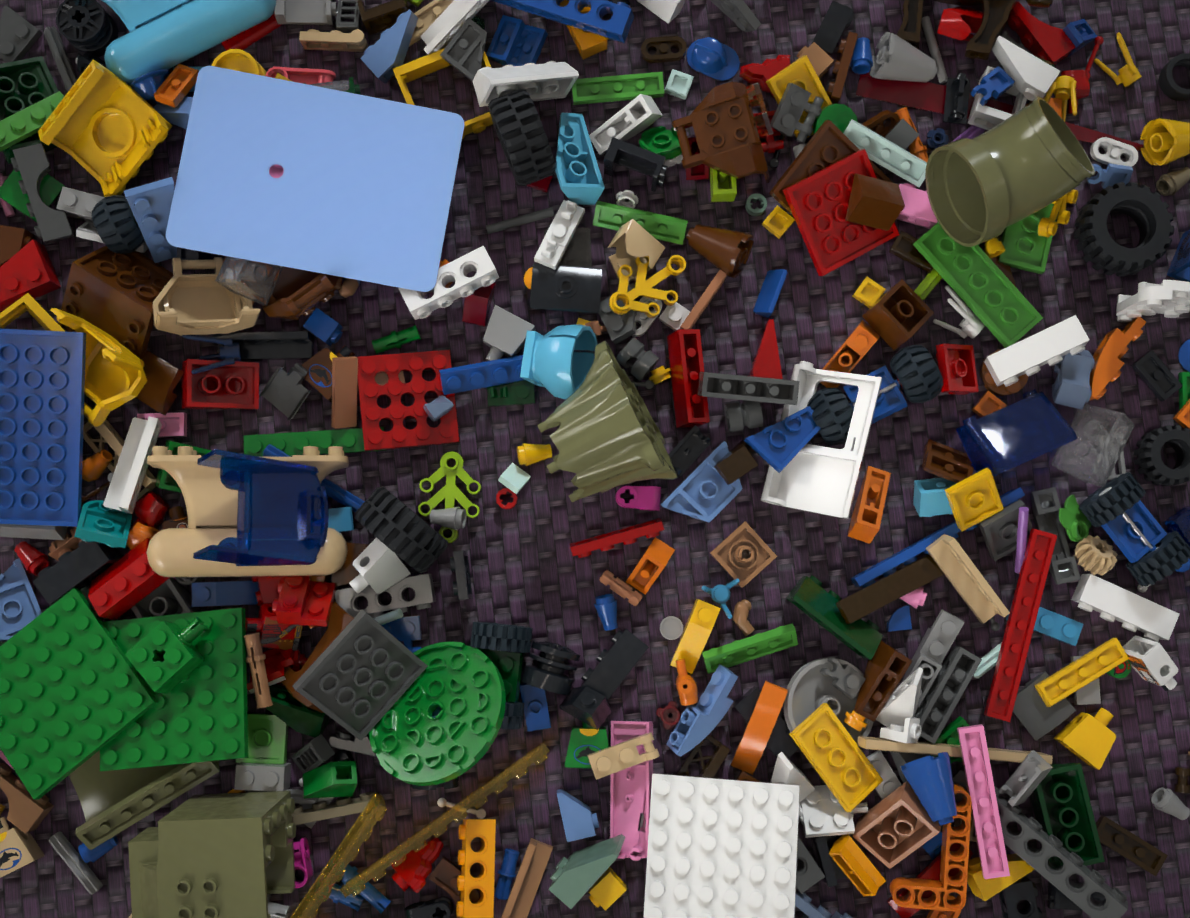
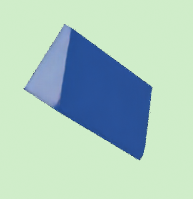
(770, 292)

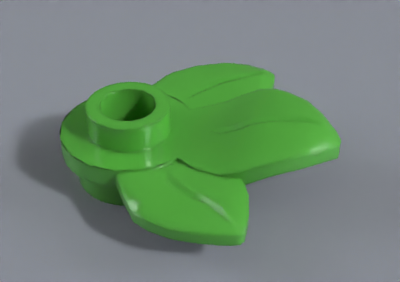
(1074, 520)

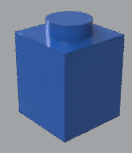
(323, 327)

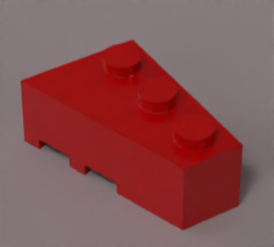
(26, 273)

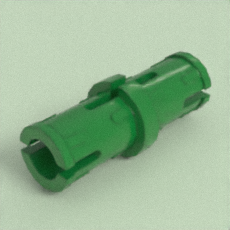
(396, 339)

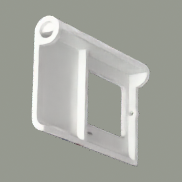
(820, 476)

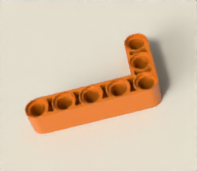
(949, 860)

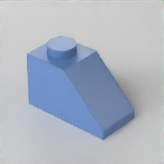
(576, 817)

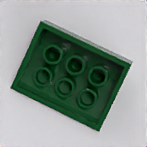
(21, 86)

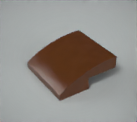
(160, 383)
(946, 462)

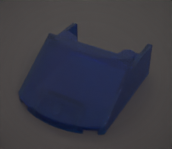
(279, 511)

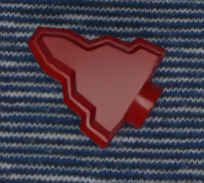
(762, 72)
(417, 866)

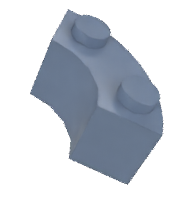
(1073, 380)

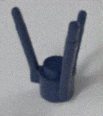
(228, 353)

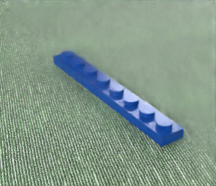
(909, 553)

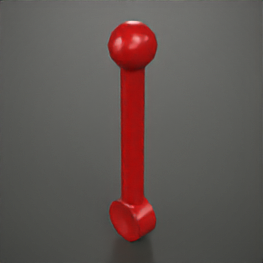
(1098, 41)

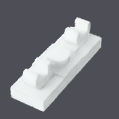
(559, 234)

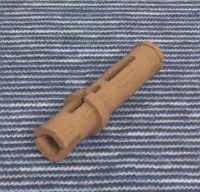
(258, 670)

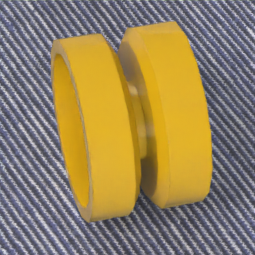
(240, 61)

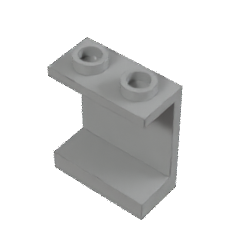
(305, 12)

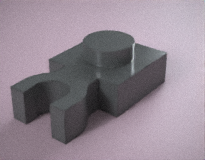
(845, 678)

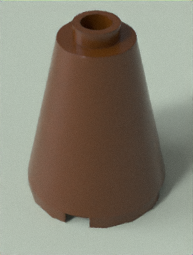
(721, 247)

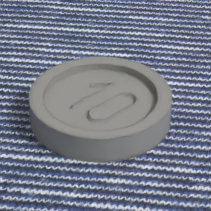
(671, 628)

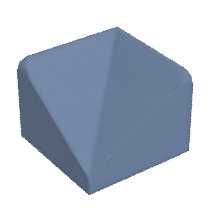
(438, 407)

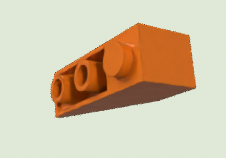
(851, 351)

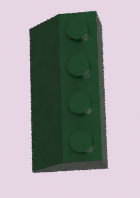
(821, 607)
(1066, 812)

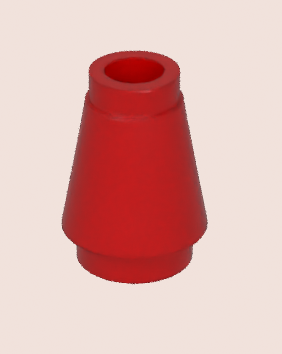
(32, 559)

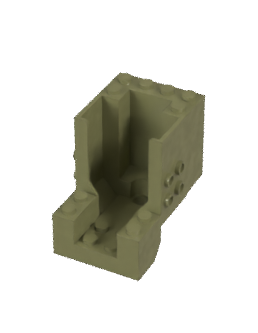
(215, 857)

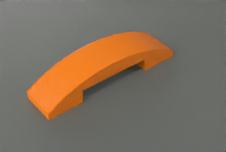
(759, 727)

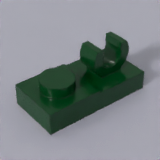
(511, 394)

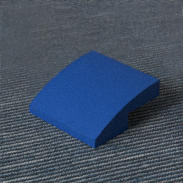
(516, 42)

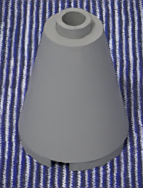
(901, 61)

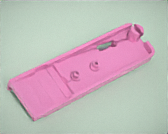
(631, 794)

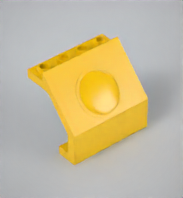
(95, 118)

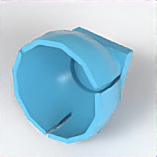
(553, 363)

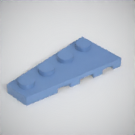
(151, 209)

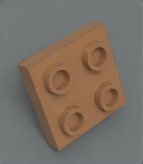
(743, 554)

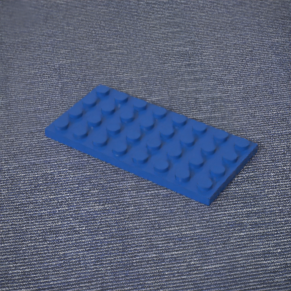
(41, 426)

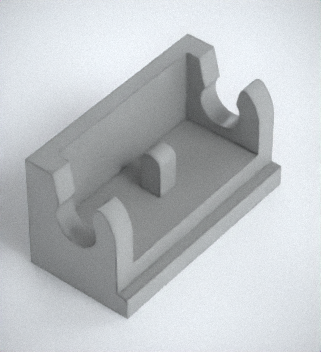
(1026, 778)

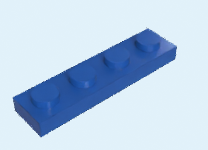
(481, 375)

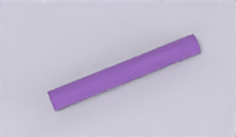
(1021, 537)

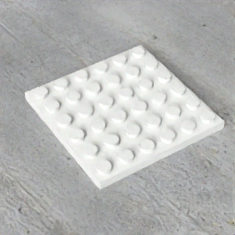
(721, 848)

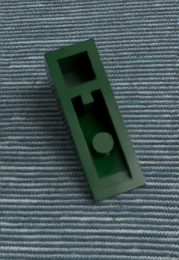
(295, 713)

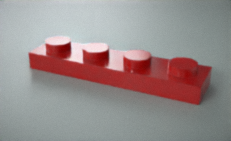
(626, 535)

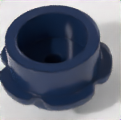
(931, 141)

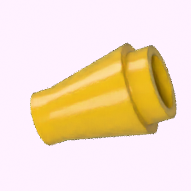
(533, 453)

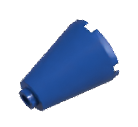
(933, 786)

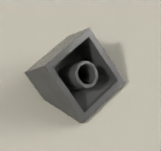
(165, 600)

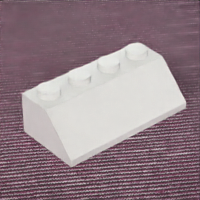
(541, 81)

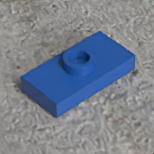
(535, 707)

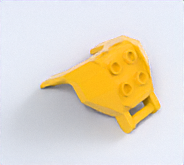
(111, 369)

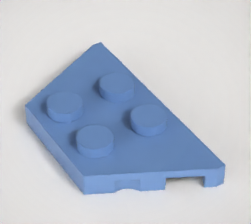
(704, 490)
(17, 601)

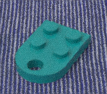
(103, 525)

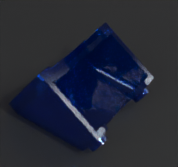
(1015, 434)

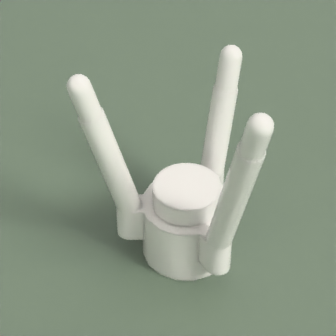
(970, 324)

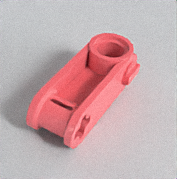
(303, 75)

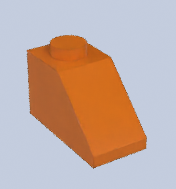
(650, 565)

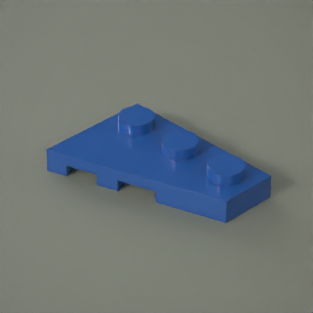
(785, 439)

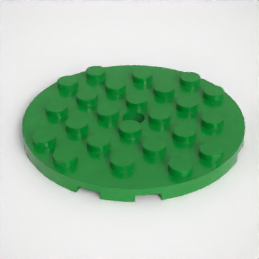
(443, 747)

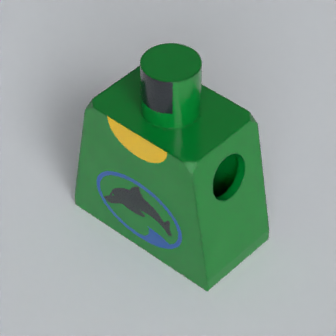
(585, 741)

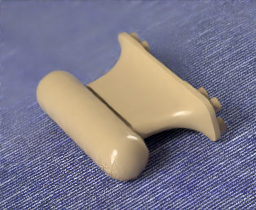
(213, 517)

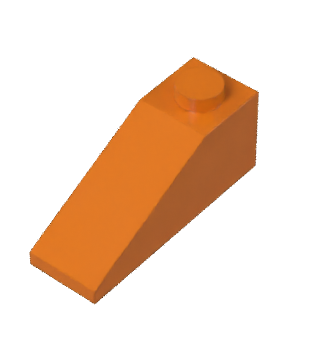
(869, 505)

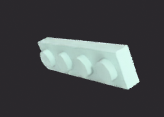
(887, 153)

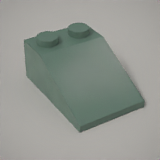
(582, 869)

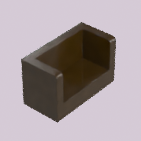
(381, 16)

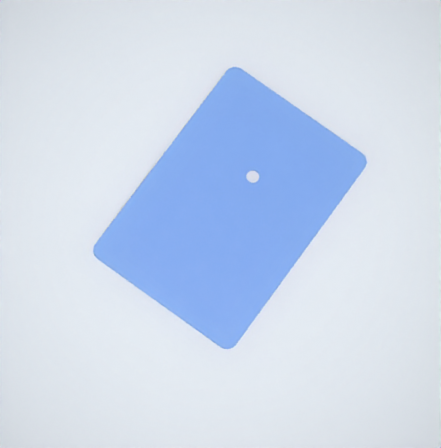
(358, 186)

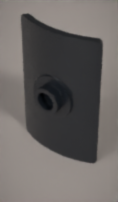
(566, 288)

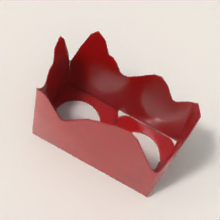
(960, 22)

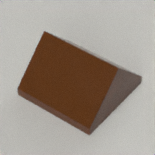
(874, 202)

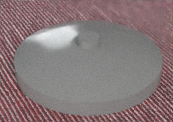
(811, 689)

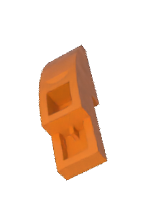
(1108, 356)

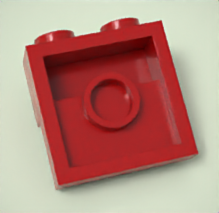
(957, 368)
(303, 601)

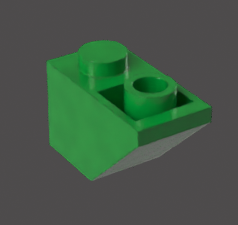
(330, 780)

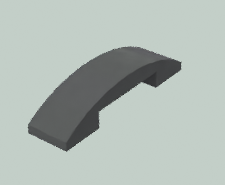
(1046, 517)

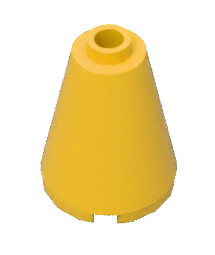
(1165, 141)

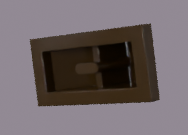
(737, 462)

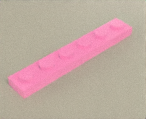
(984, 801)

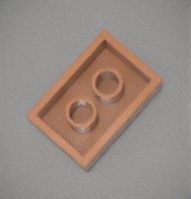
(895, 826)

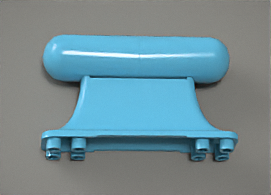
(176, 30)

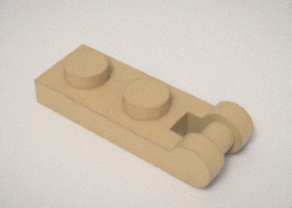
(333, 40)
(622, 756)

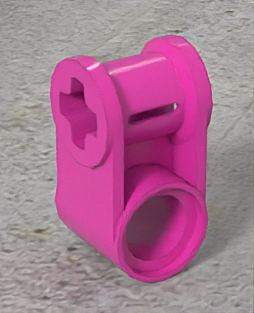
(643, 498)
(302, 861)

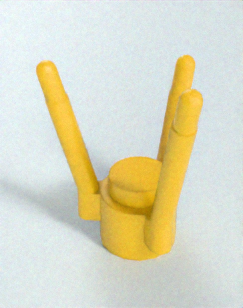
(1128, 73)
(1064, 88)

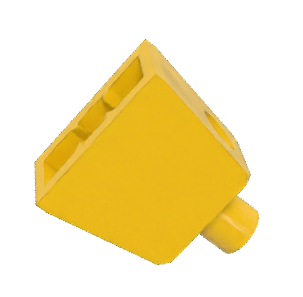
(1088, 737)

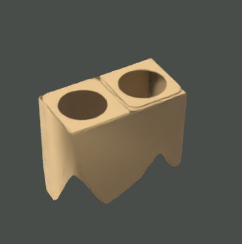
(634, 242)

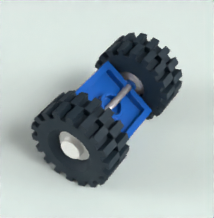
(1135, 530)

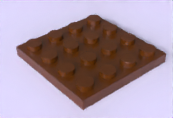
(821, 151)

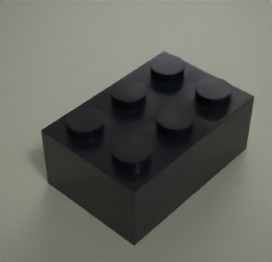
(75, 569)

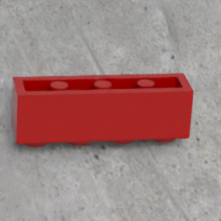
(685, 366)

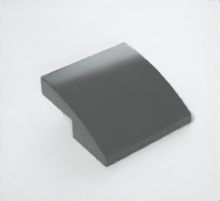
(1034, 713)

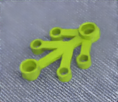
(450, 490)

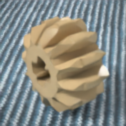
(1095, 555)

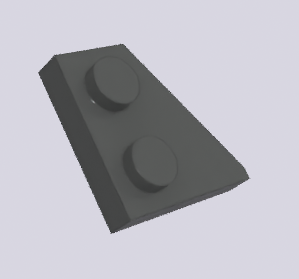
(738, 13)
(16, 35)

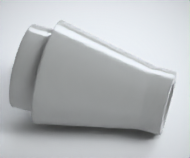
(449, 517)
(1168, 802)

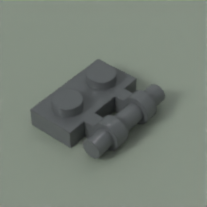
(790, 110)

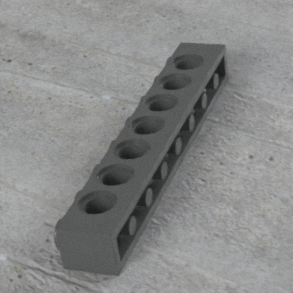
(1080, 893)

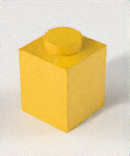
(607, 889)

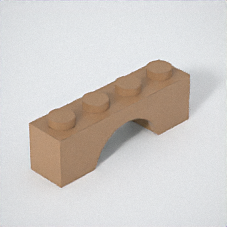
(23, 809)

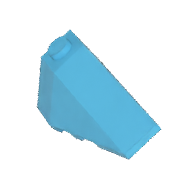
(576, 161)

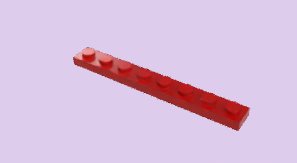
(1020, 625)

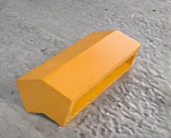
(856, 866)

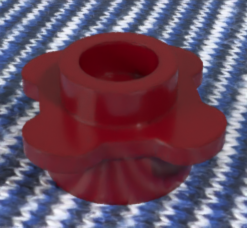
(663, 714)

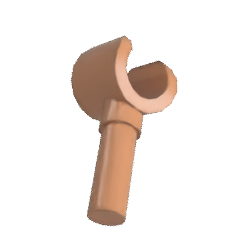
(597, 329)

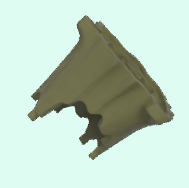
(607, 432)

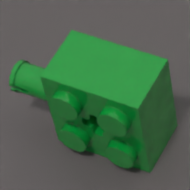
(174, 646)

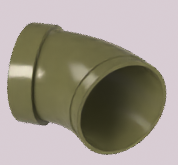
(1004, 174)

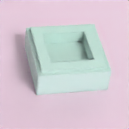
(679, 84)
(514, 478)

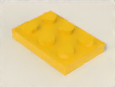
(803, 75)

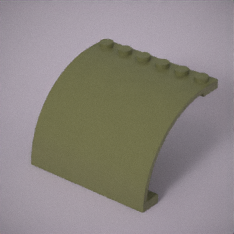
(126, 796)

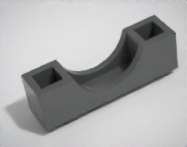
(33, 167)

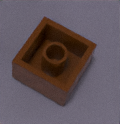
(898, 314)

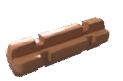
(621, 588)

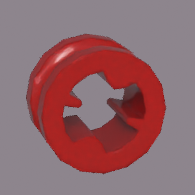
(504, 491)

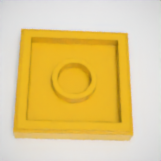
(974, 499)

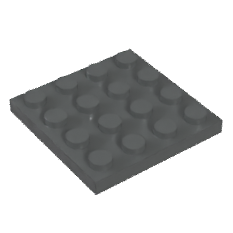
(360, 675)

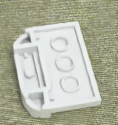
(1166, 298)

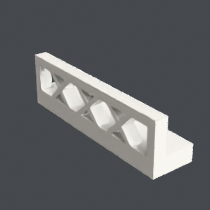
(449, 22)

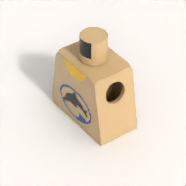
(16, 848)

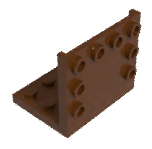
(116, 295)

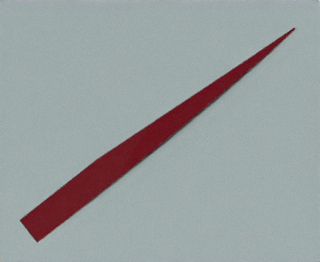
(932, 98)

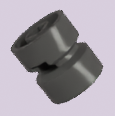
(628, 359)
(743, 414)

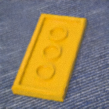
(836, 757)

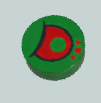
(1121, 670)

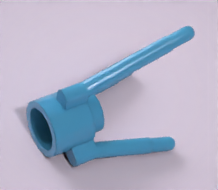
(721, 594)

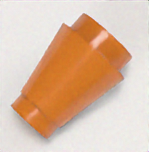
(95, 465)

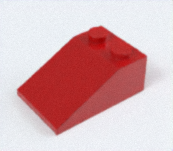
(220, 388)

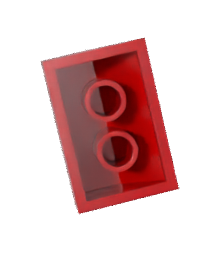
(124, 583)

